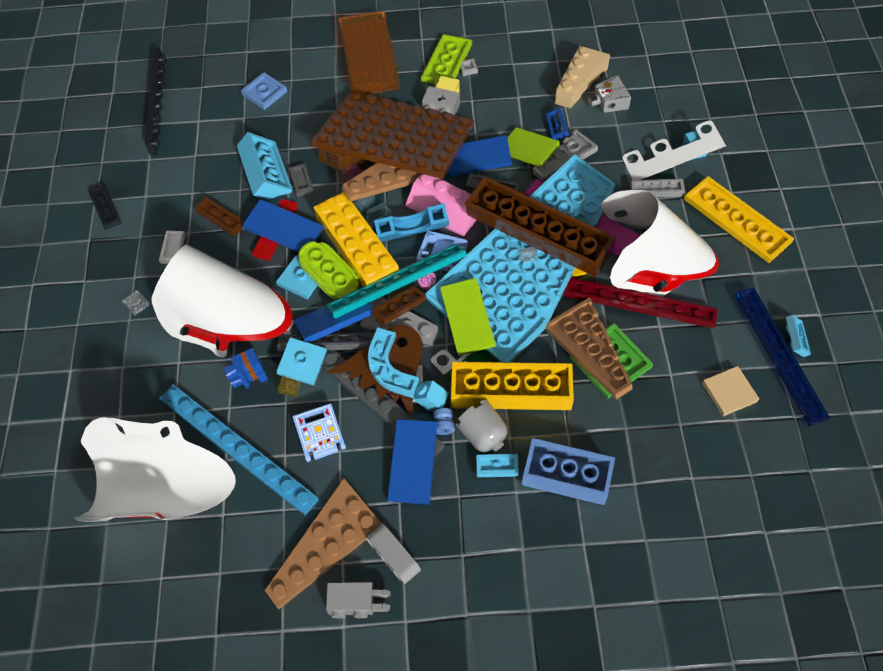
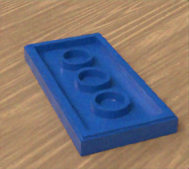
(481, 156)
(281, 226)
(321, 322)
(413, 462)

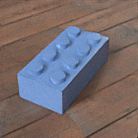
(568, 471)

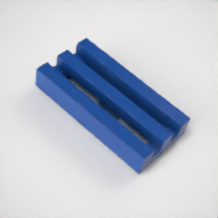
(560, 133)

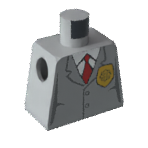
(610, 95)

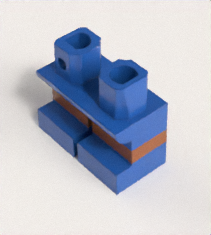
(244, 369)

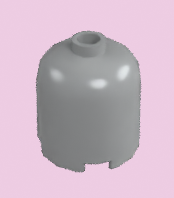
(483, 427)

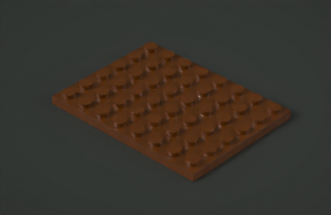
(394, 134)

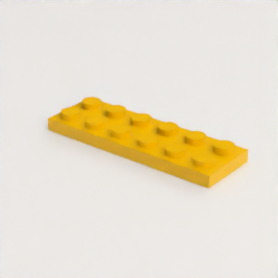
(738, 219)

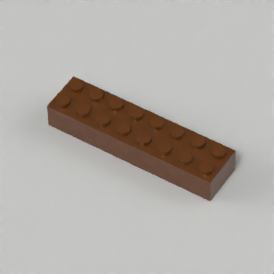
(540, 226)

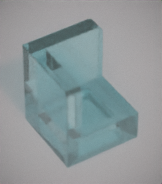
(377, 212)

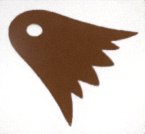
(403, 359)

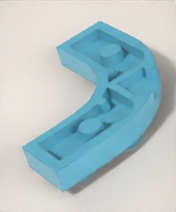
(383, 371)

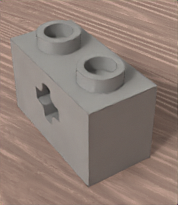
(441, 100)

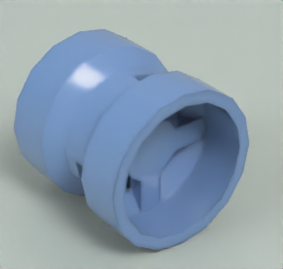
(444, 419)

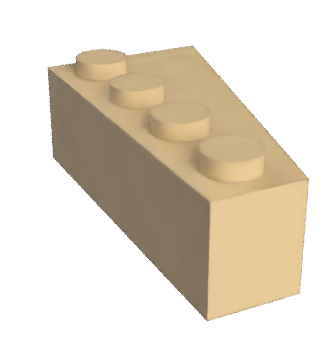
(582, 72)

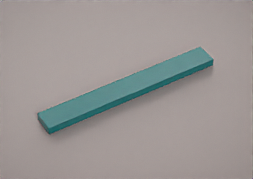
(396, 280)

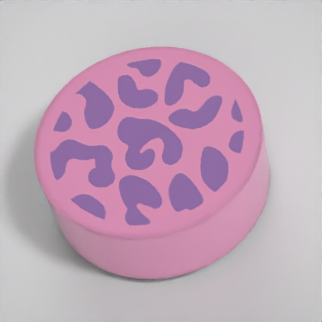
(427, 281)

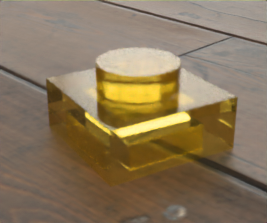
(289, 386)

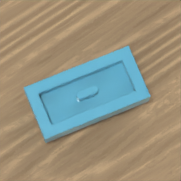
(798, 336)
(497, 465)

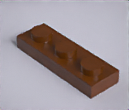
(219, 216)
(398, 305)

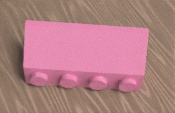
(433, 191)

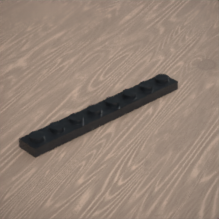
(155, 103)

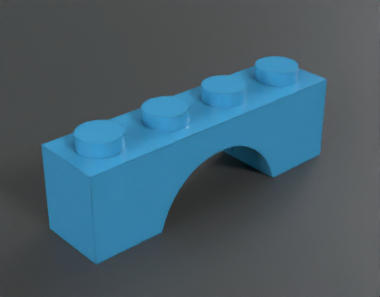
(397, 227)

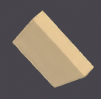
(730, 391)

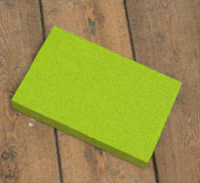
(531, 147)

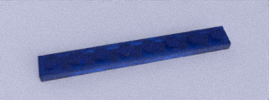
(782, 357)

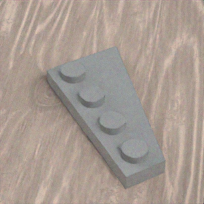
(576, 144)
(423, 327)

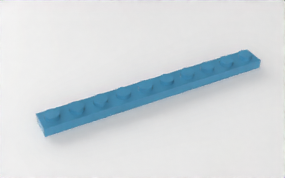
(240, 450)

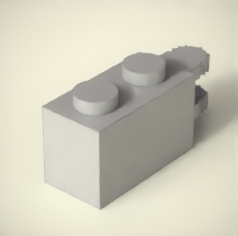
(354, 600)

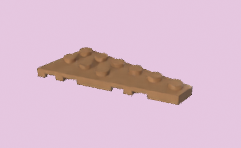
(377, 180)
(588, 343)
(330, 538)

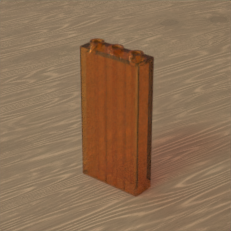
(369, 53)

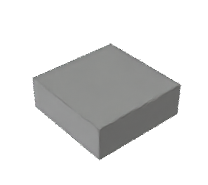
(468, 67)

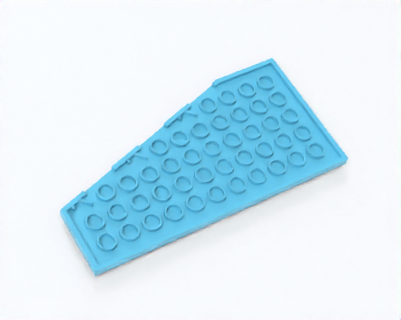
(522, 293)

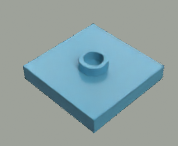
(296, 280)
(301, 361)

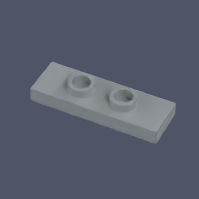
(661, 187)

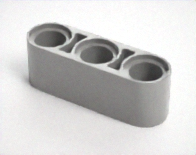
(393, 553)

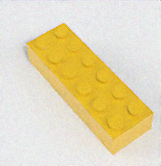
(355, 239)
(512, 385)

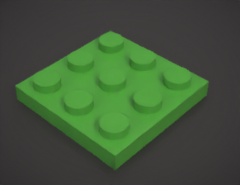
(629, 355)

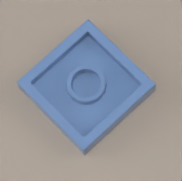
(264, 90)

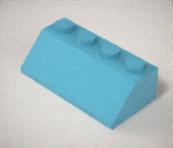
(263, 167)

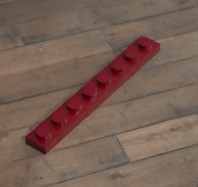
(642, 302)

